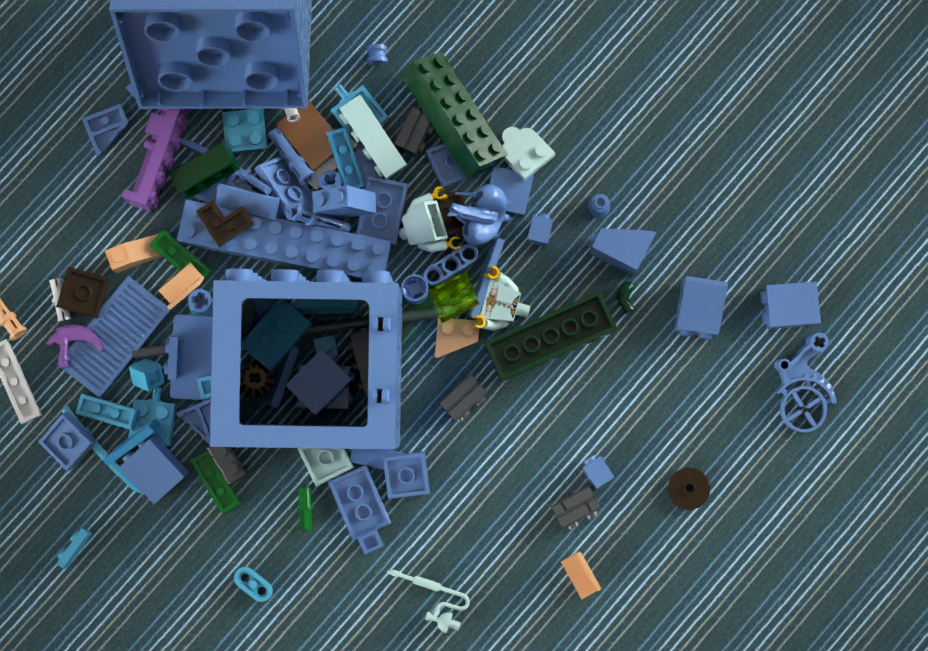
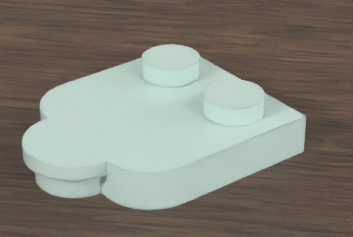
(525, 151)

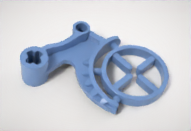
(797, 370)

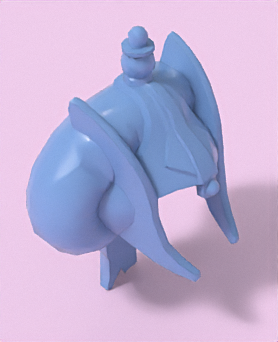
(484, 217)

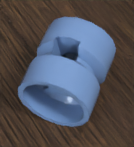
(415, 289)

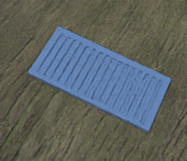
(122, 327)

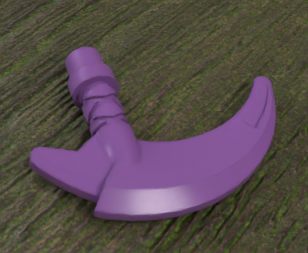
(71, 333)

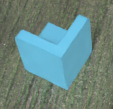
(146, 374)

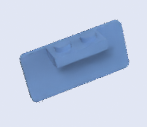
(188, 355)

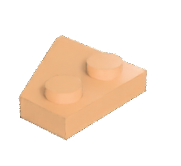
(455, 335)

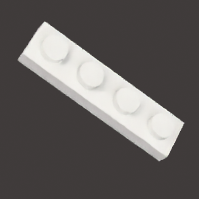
(16, 385)

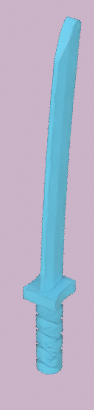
(99, 450)

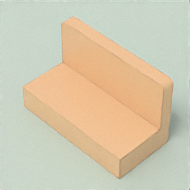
(181, 285)
(580, 575)

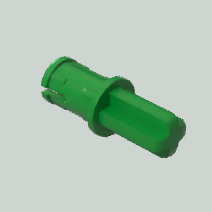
(305, 508)

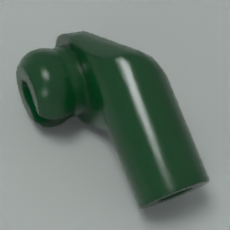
(623, 296)

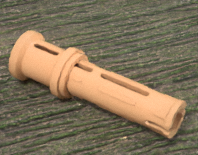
(11, 324)

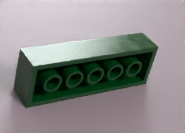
(453, 114)
(550, 336)

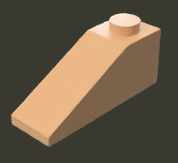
(131, 254)

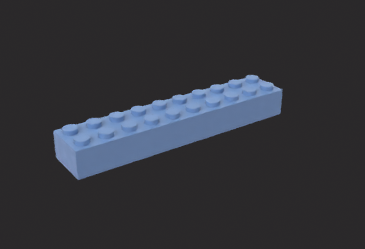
(291, 244)

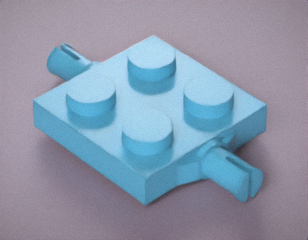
(346, 97)
(159, 410)

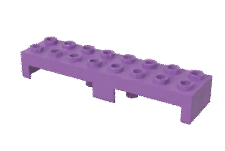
(159, 157)

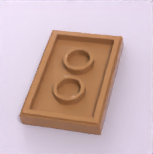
(309, 136)

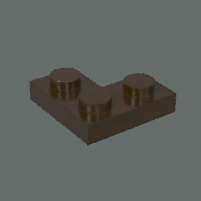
(224, 228)

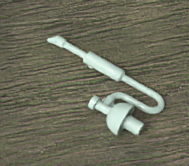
(445, 620)

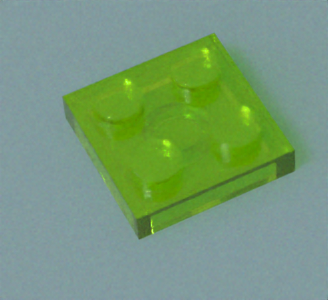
(454, 297)

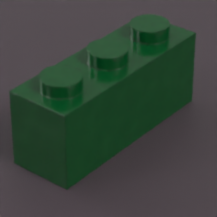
(204, 170)

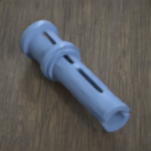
(295, 162)
(306, 215)

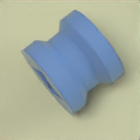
(377, 54)

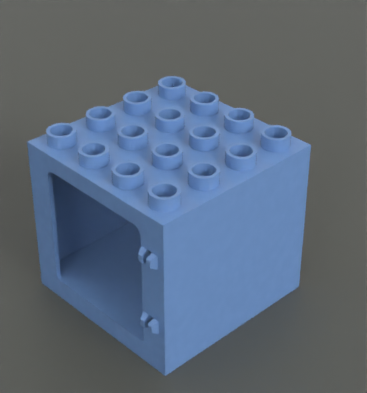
(215, 52)
(383, 365)

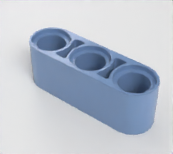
(457, 257)

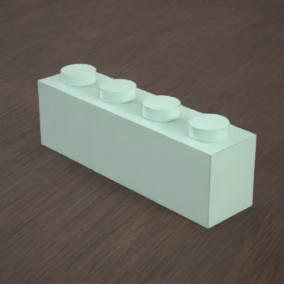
(373, 137)

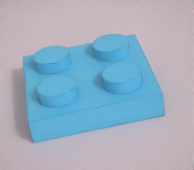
(245, 130)

